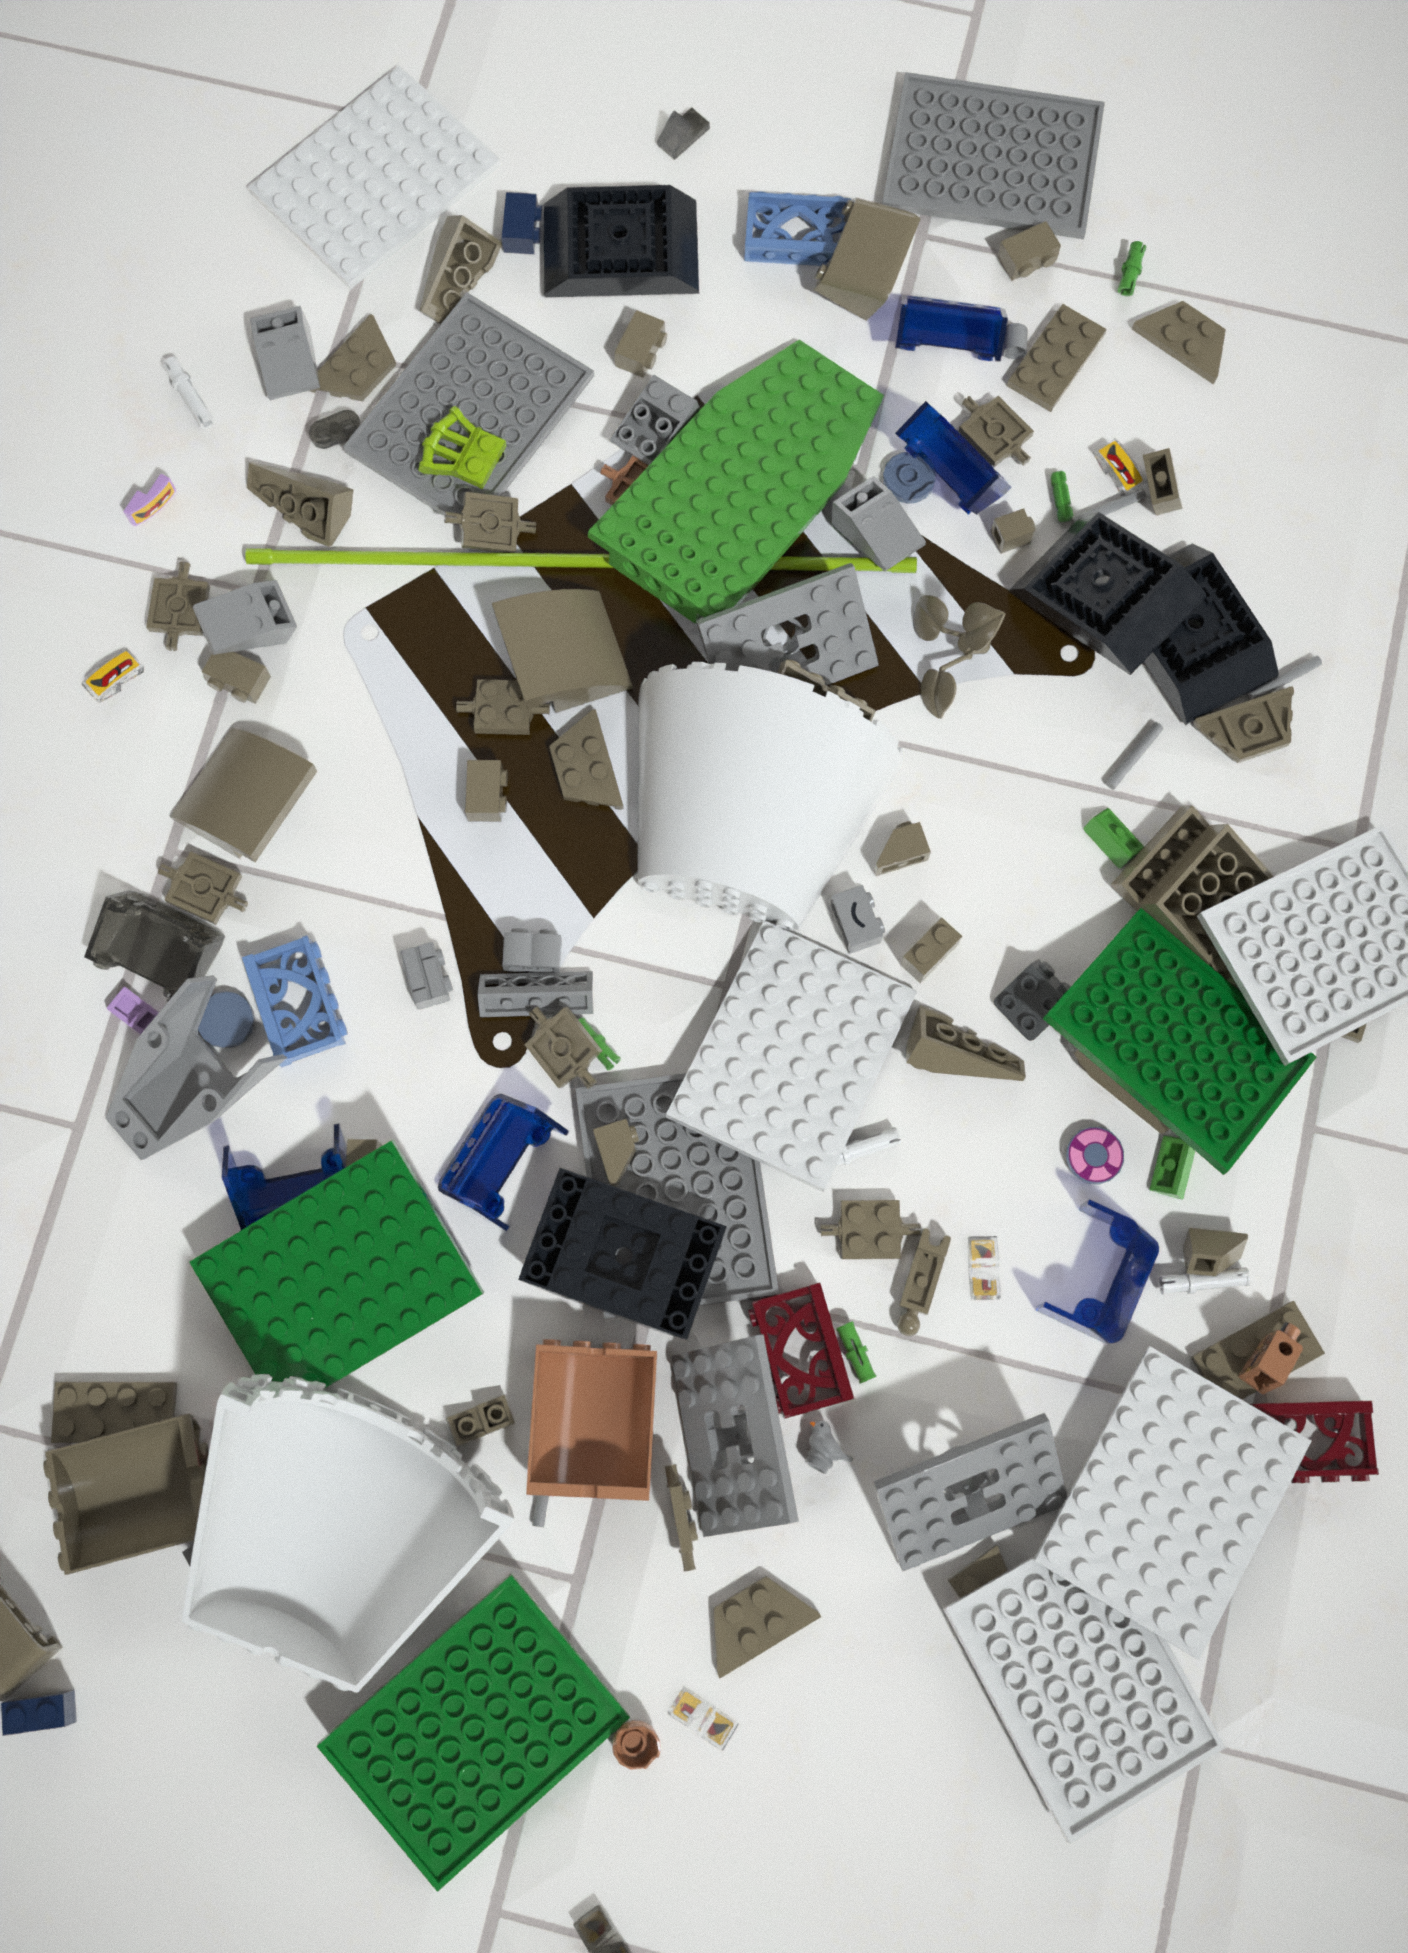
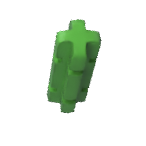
(1061, 496)

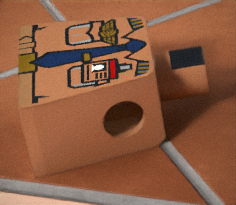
(1272, 1359)

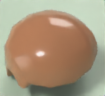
(636, 1745)

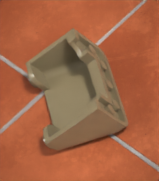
(867, 256)
(21, 1646)

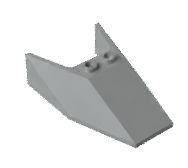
(175, 1078)

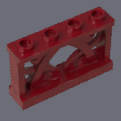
(816, 1312)
(1343, 1415)

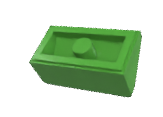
(1113, 838)
(1172, 1167)

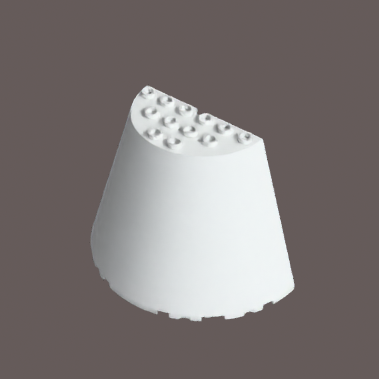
(752, 788)
(330, 1527)

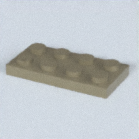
(1056, 357)
(1226, 1358)
(105, 1408)

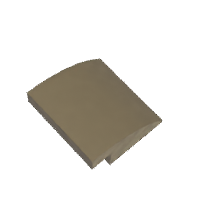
(561, 647)
(244, 793)
(1187, 872)

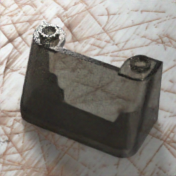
(152, 941)

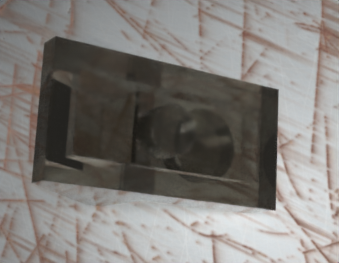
(682, 132)

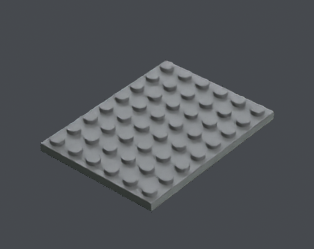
(994, 154)
(499, 382)
(690, 1175)

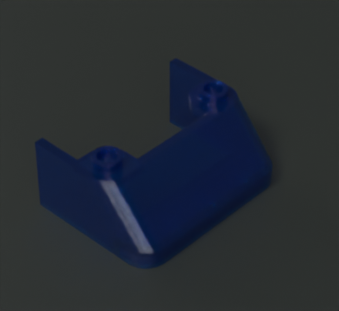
(951, 326)
(953, 459)
(492, 1153)
(256, 1196)
(1110, 1319)

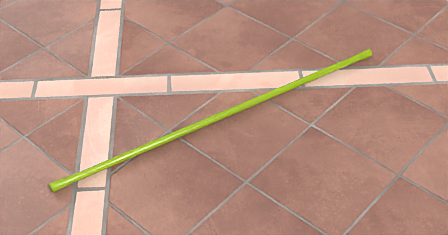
(268, 556)

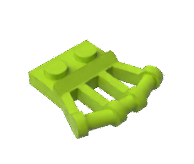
(477, 457)

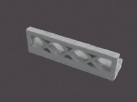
(520, 1000)

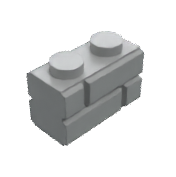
(426, 976)

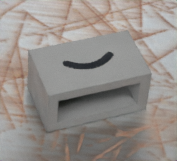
(856, 918)

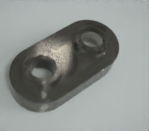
(334, 427)

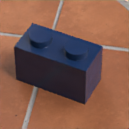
(520, 223)
(38, 1712)

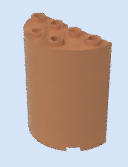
(592, 1421)

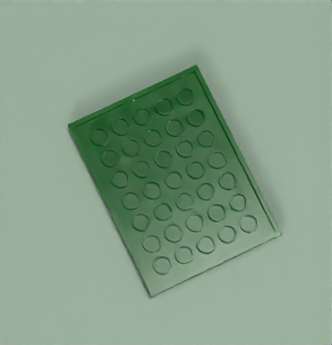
(1177, 1040)
(338, 1273)
(473, 1731)

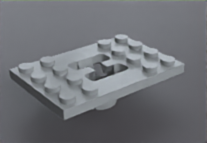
(834, 626)
(744, 1492)
(921, 1512)

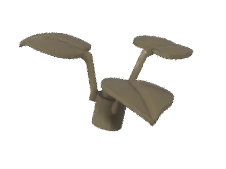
(981, 626)

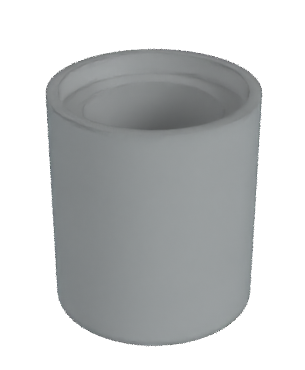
(1015, 341)

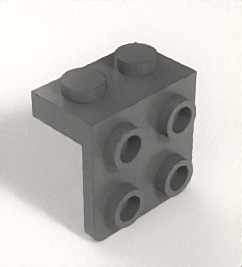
(1031, 998)

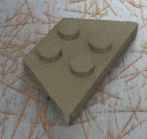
(1186, 337)
(357, 364)
(1251, 726)
(585, 764)
(756, 1622)

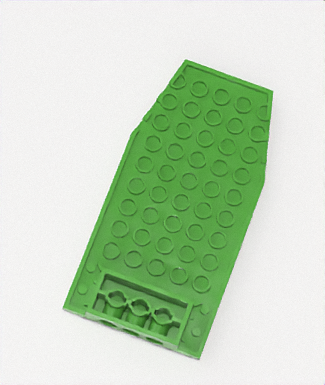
(740, 482)

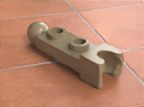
(921, 1282)

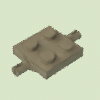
(996, 431)
(489, 522)
(173, 605)
(500, 708)
(203, 888)
(563, 1047)
(870, 1229)
(686, 1530)

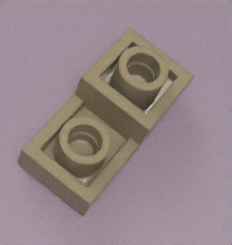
(480, 1420)

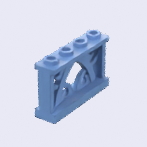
(783, 209)
(262, 979)

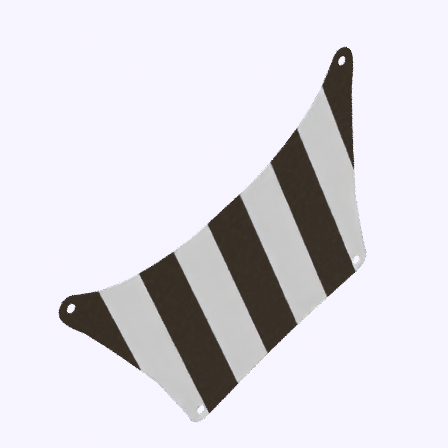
(565, 859)

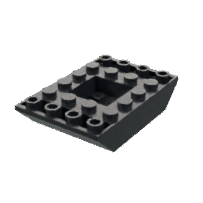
(652, 258)
(1129, 612)
(1220, 659)
(591, 1222)

